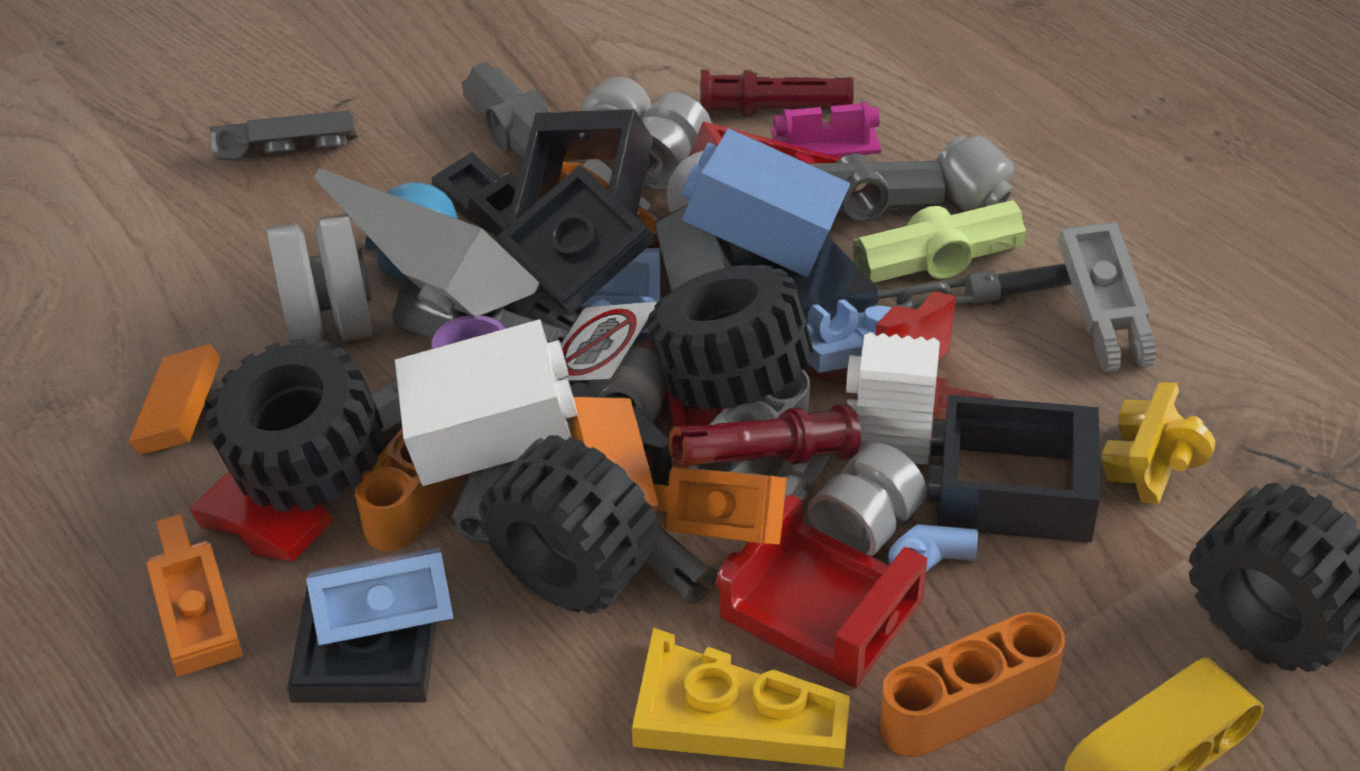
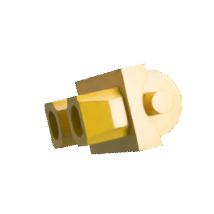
(1155, 443)

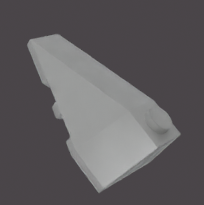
(442, 255)

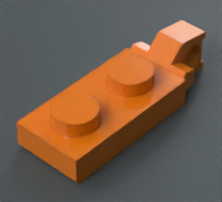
(723, 504)
(191, 601)

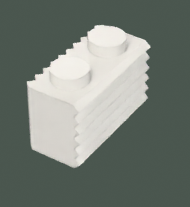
(895, 392)

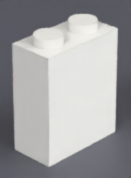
(482, 400)

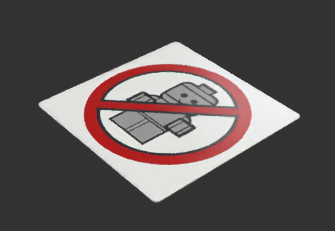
(603, 339)

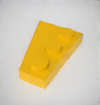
(724, 710)

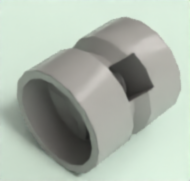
(674, 127)
(868, 498)

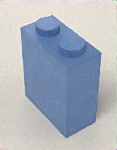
(763, 200)

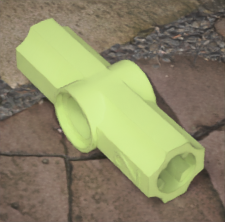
(940, 242)

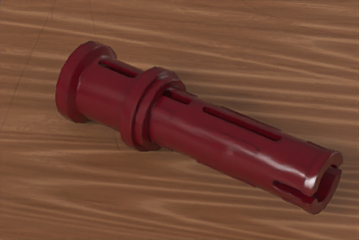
(750, 92)
(792, 436)

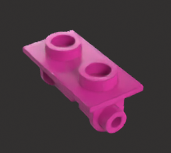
(847, 133)

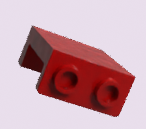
(820, 597)

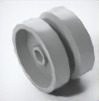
(321, 282)

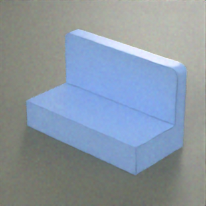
(379, 595)

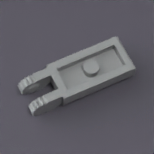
(1107, 292)

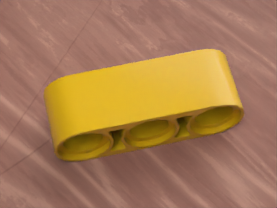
(1173, 727)

